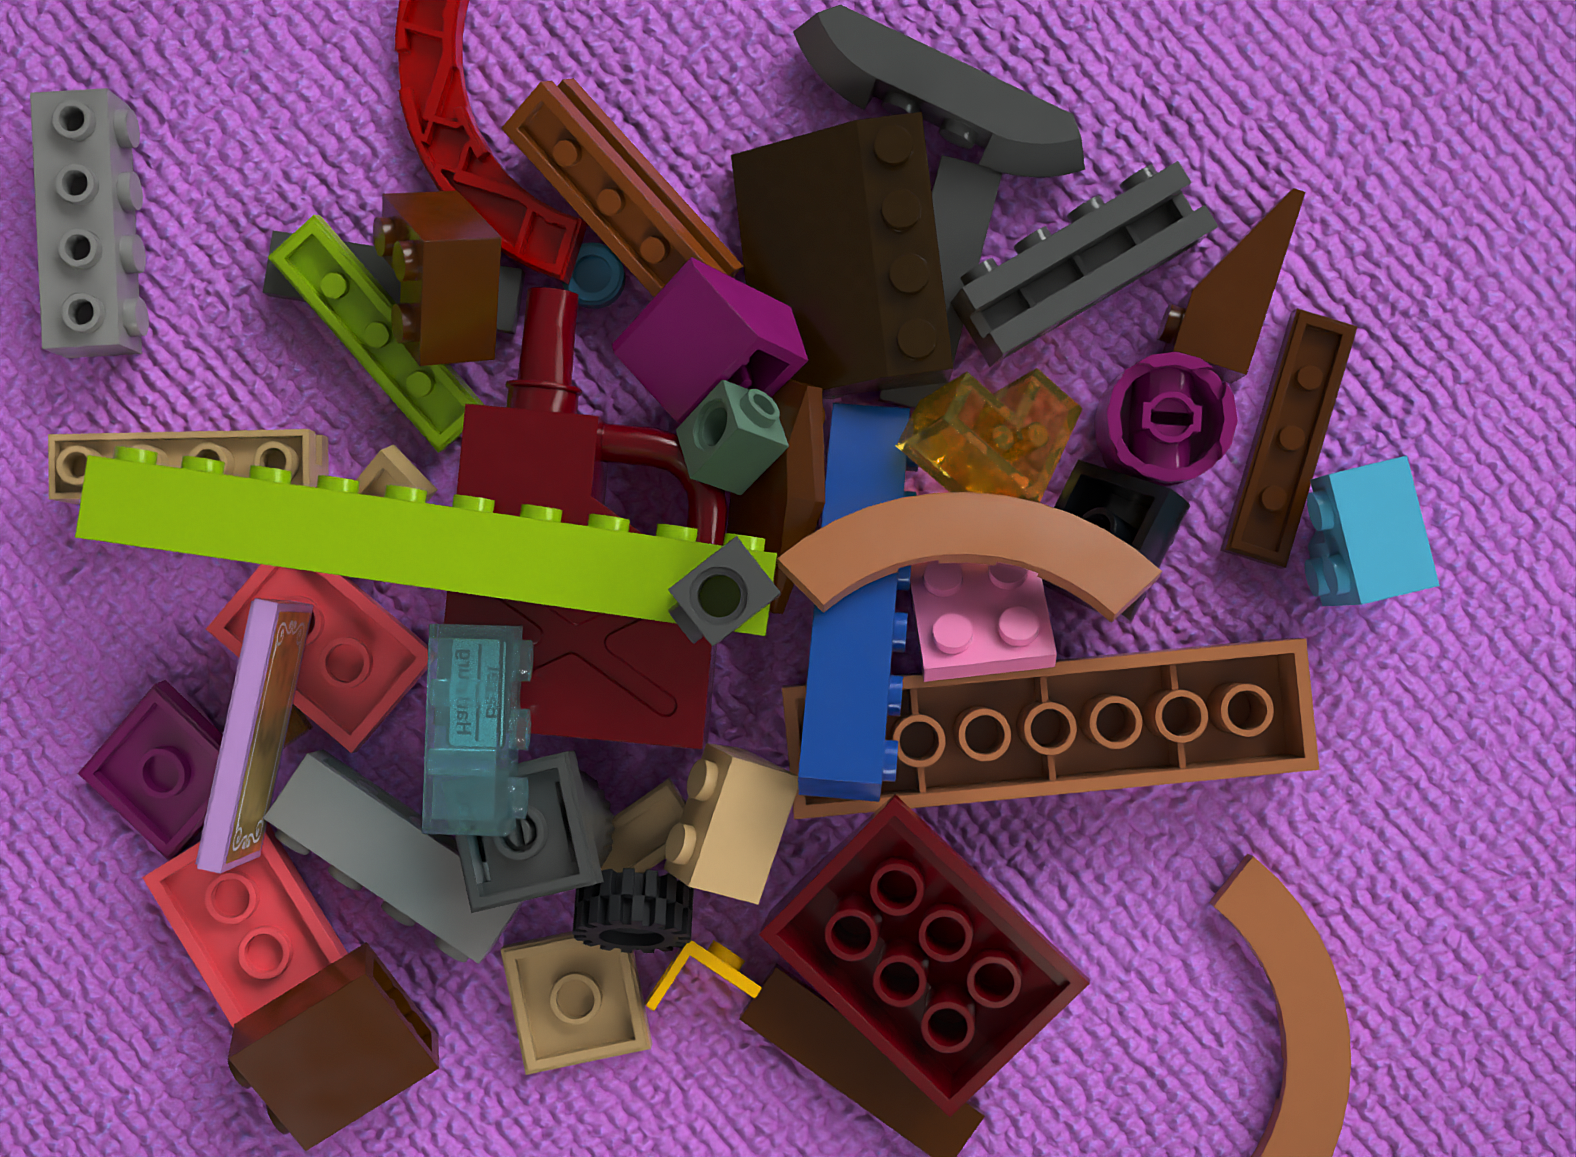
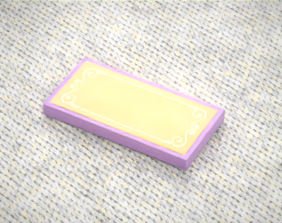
(254, 733)

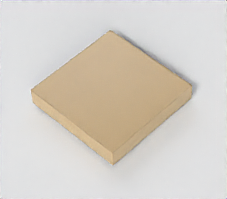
(574, 1002)

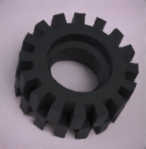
(634, 912)

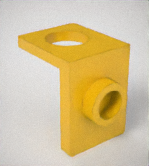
(716, 958)

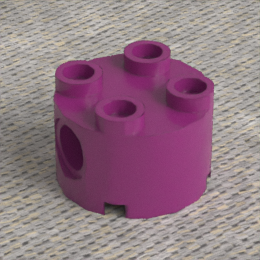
(1165, 419)

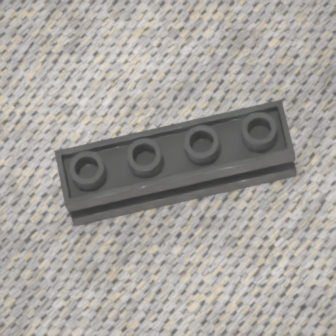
(1080, 263)

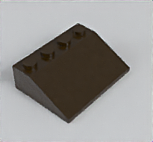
(852, 246)

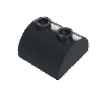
(1128, 508)

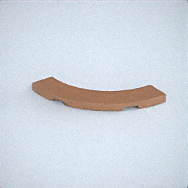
(969, 530)
(1308, 1010)

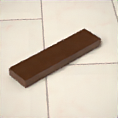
(1288, 438)
(836, 1051)

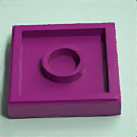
(159, 769)

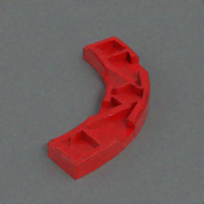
(456, 153)

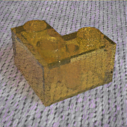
(990, 440)

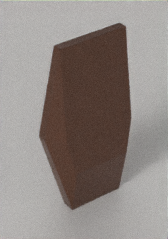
(791, 492)

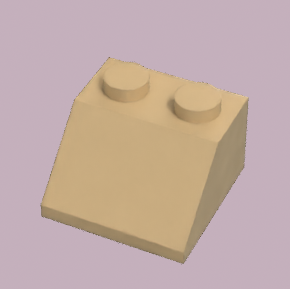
(730, 823)

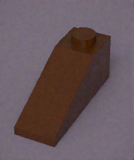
(1229, 305)

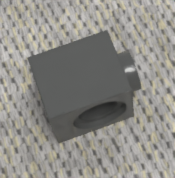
(730, 561)

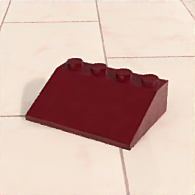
(922, 955)

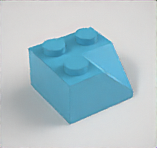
(1367, 535)

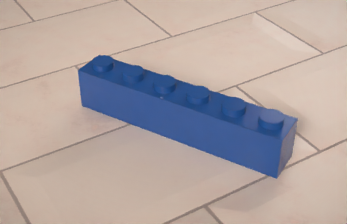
(854, 639)

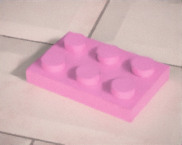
(979, 619)

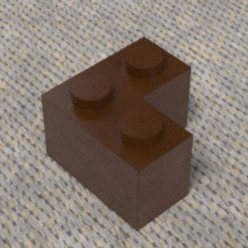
(446, 275)

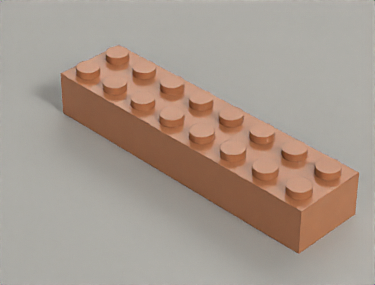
(1090, 726)

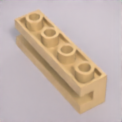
(280, 449)

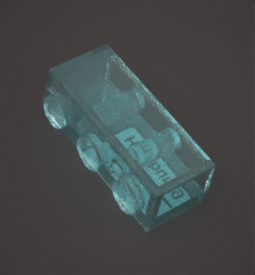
(475, 729)

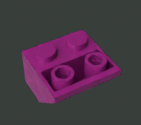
(709, 331)

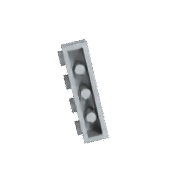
(87, 223)

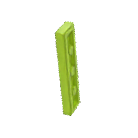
(360, 317)

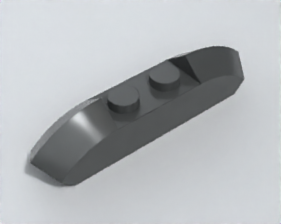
(968, 105)

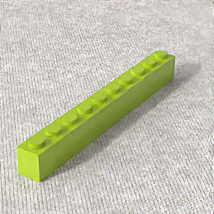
(402, 537)

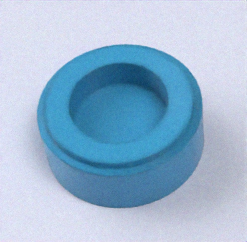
(597, 276)

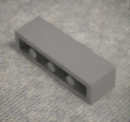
(381, 846)

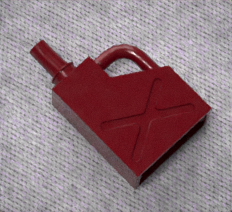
(590, 669)

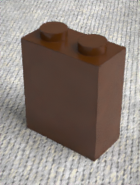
(333, 1048)

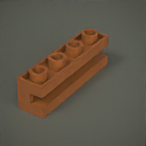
(613, 185)

